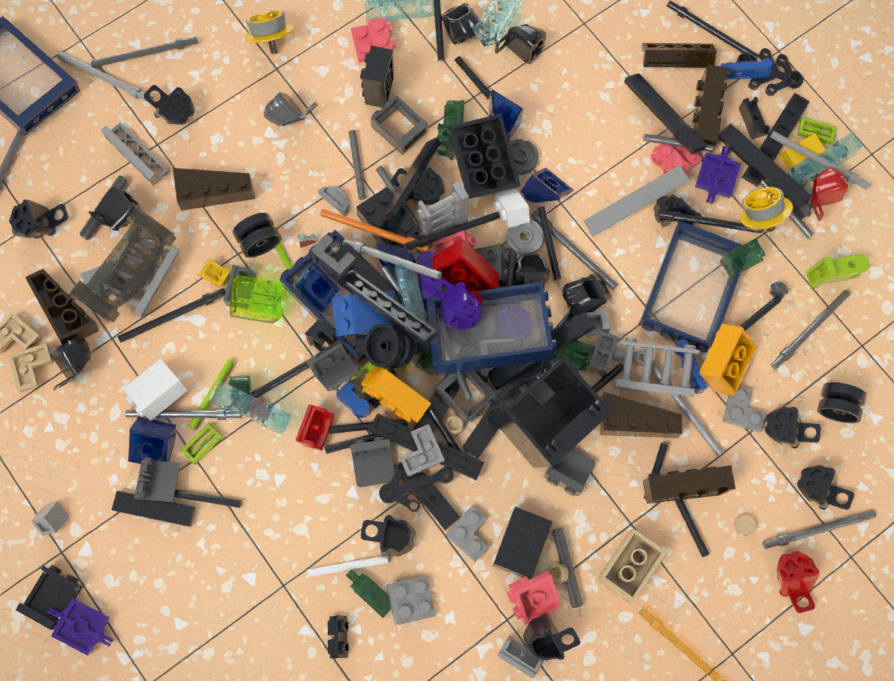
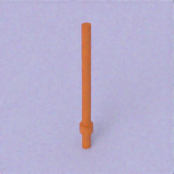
(369, 228)

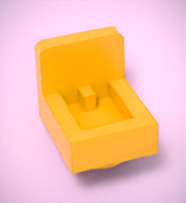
(214, 273)

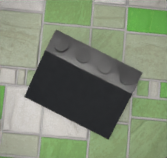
(484, 156)

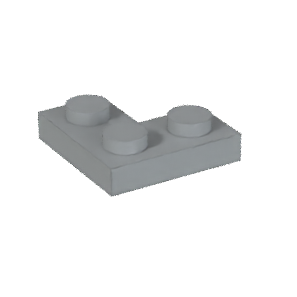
(739, 415)
(426, 455)
(463, 534)

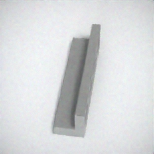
(134, 156)

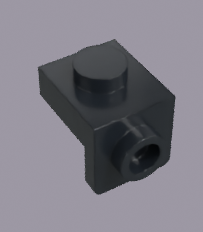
(662, 204)

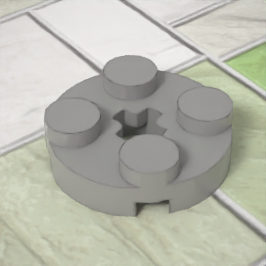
(520, 246)

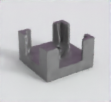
(323, 254)

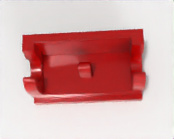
(315, 427)

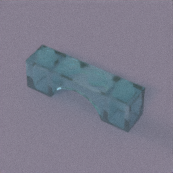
(837, 154)
(249, 406)

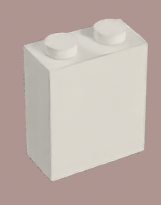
(154, 390)

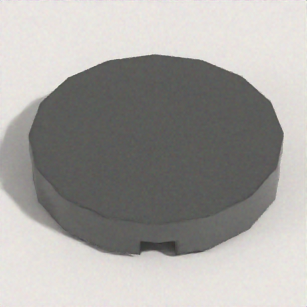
(524, 156)

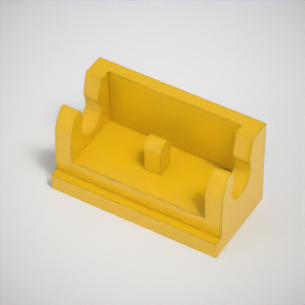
(793, 158)

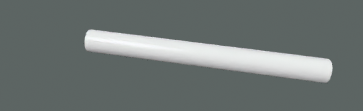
(347, 566)

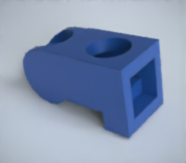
(357, 405)

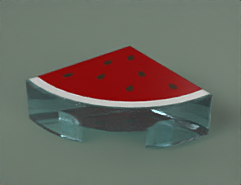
(306, 240)

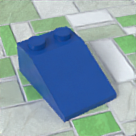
(355, 316)

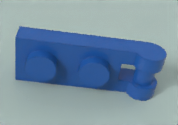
(749, 69)
(696, 380)

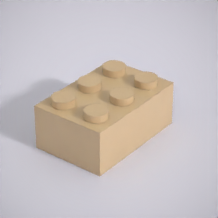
(631, 566)

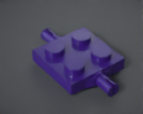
(718, 175)
(80, 626)

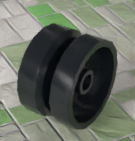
(256, 235)
(388, 346)
(842, 402)

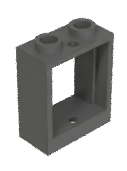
(409, 138)
(473, 414)

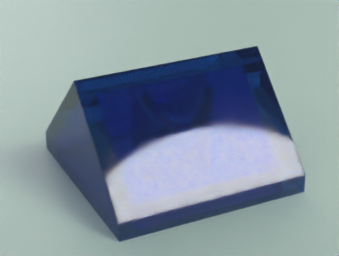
(318, 287)

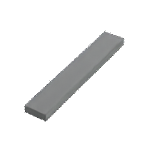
(636, 200)

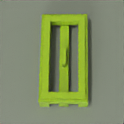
(824, 137)
(190, 455)

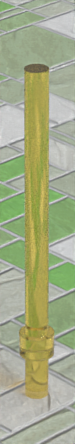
(657, 625)

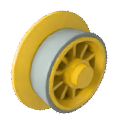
(268, 27)
(765, 208)

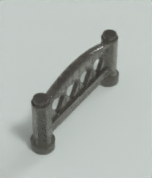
(94, 293)

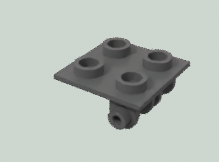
(157, 480)

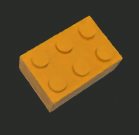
(728, 359)
(395, 394)

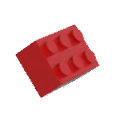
(465, 265)

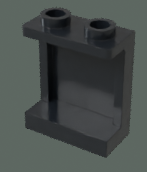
(49, 591)

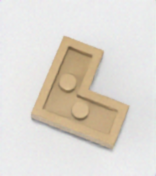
(15, 329)
(24, 365)

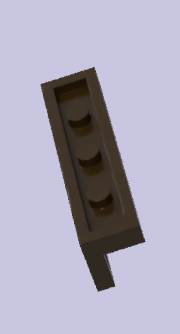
(678, 55)

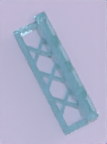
(381, 3)
(500, 20)
(410, 291)

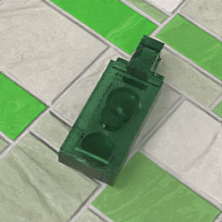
(370, 593)

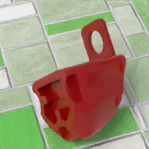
(827, 189)
(797, 577)

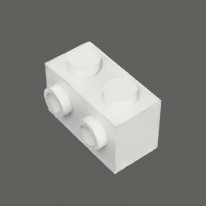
(511, 207)

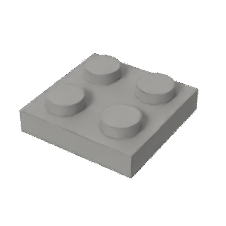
(410, 600)

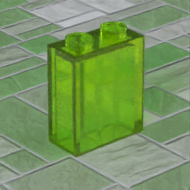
(256, 299)

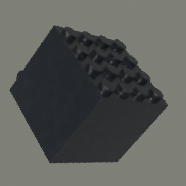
(556, 427)

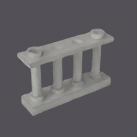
(445, 213)
(149, 288)
(645, 382)

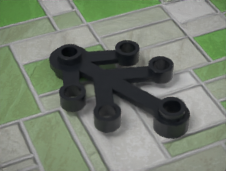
(775, 73)
(412, 486)

